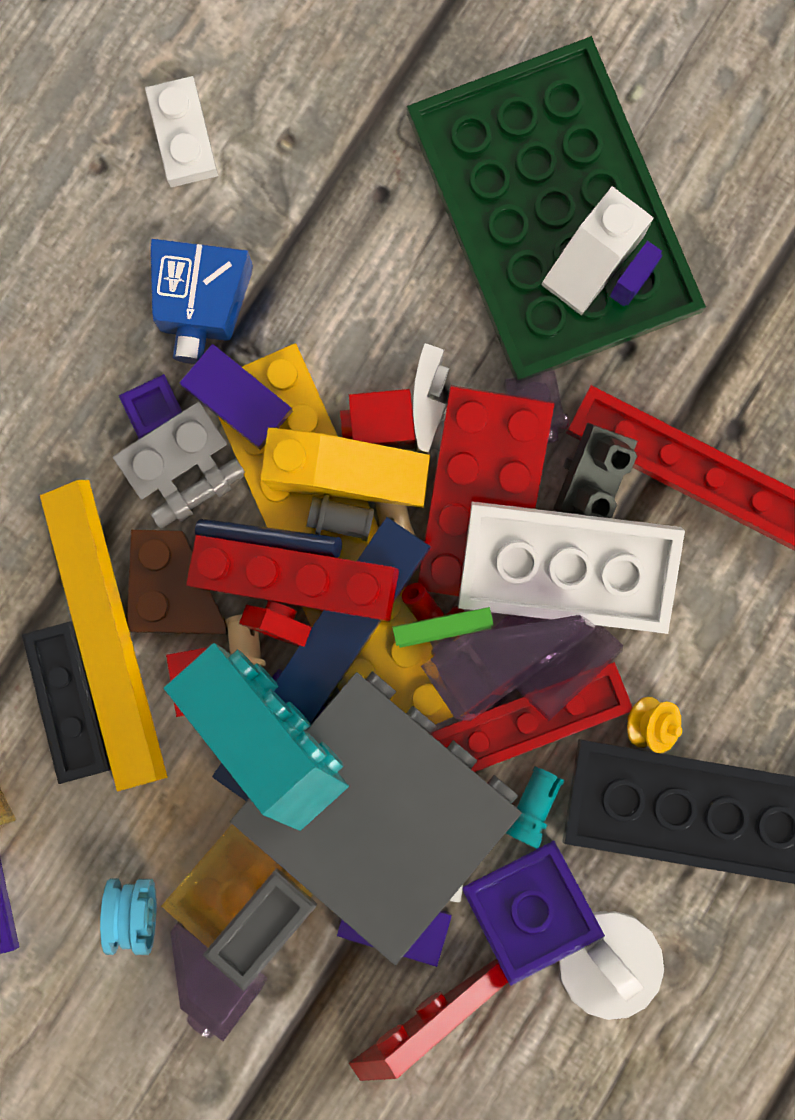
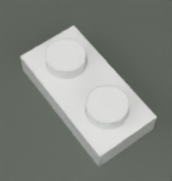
(181, 131)

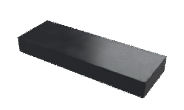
(66, 702)

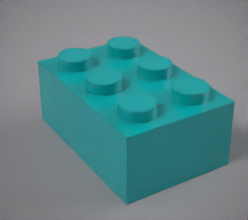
(258, 736)

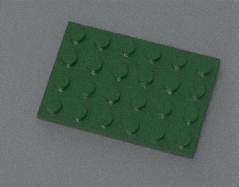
(519, 174)

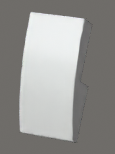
(427, 412)

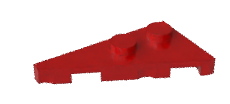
(433, 1022)

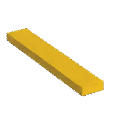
(103, 635)

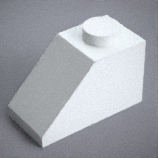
(597, 250)

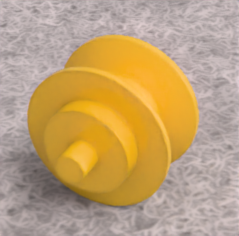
(654, 724)

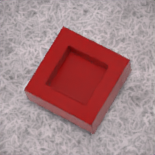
(276, 622)

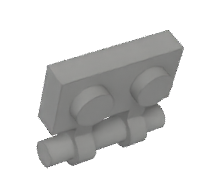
(169, 452)

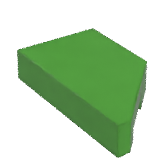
(442, 627)

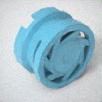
(128, 916)

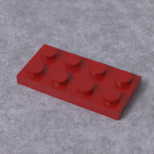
(489, 455)

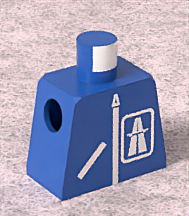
(197, 293)

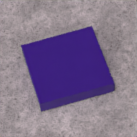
(532, 913)

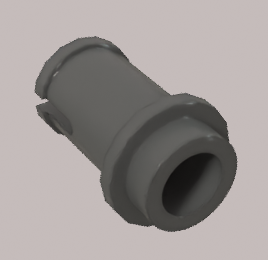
(339, 518)

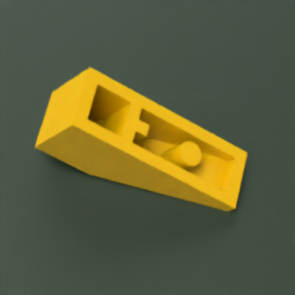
(343, 468)

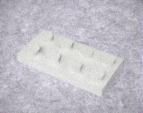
(570, 567)

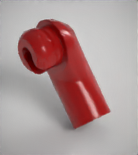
(422, 604)

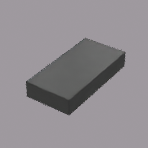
(260, 929)

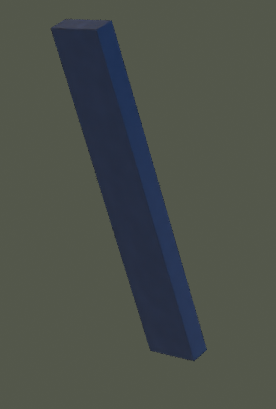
(339, 637)

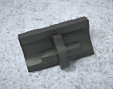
(596, 473)

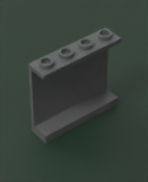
(401, 830)

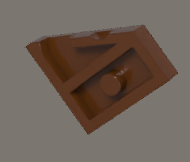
(159, 591)

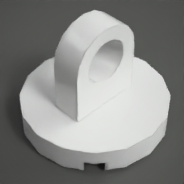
(617, 972)

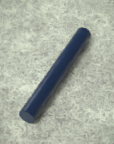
(271, 537)

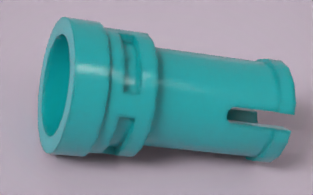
(535, 806)

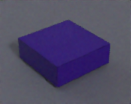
(636, 274)
(150, 405)

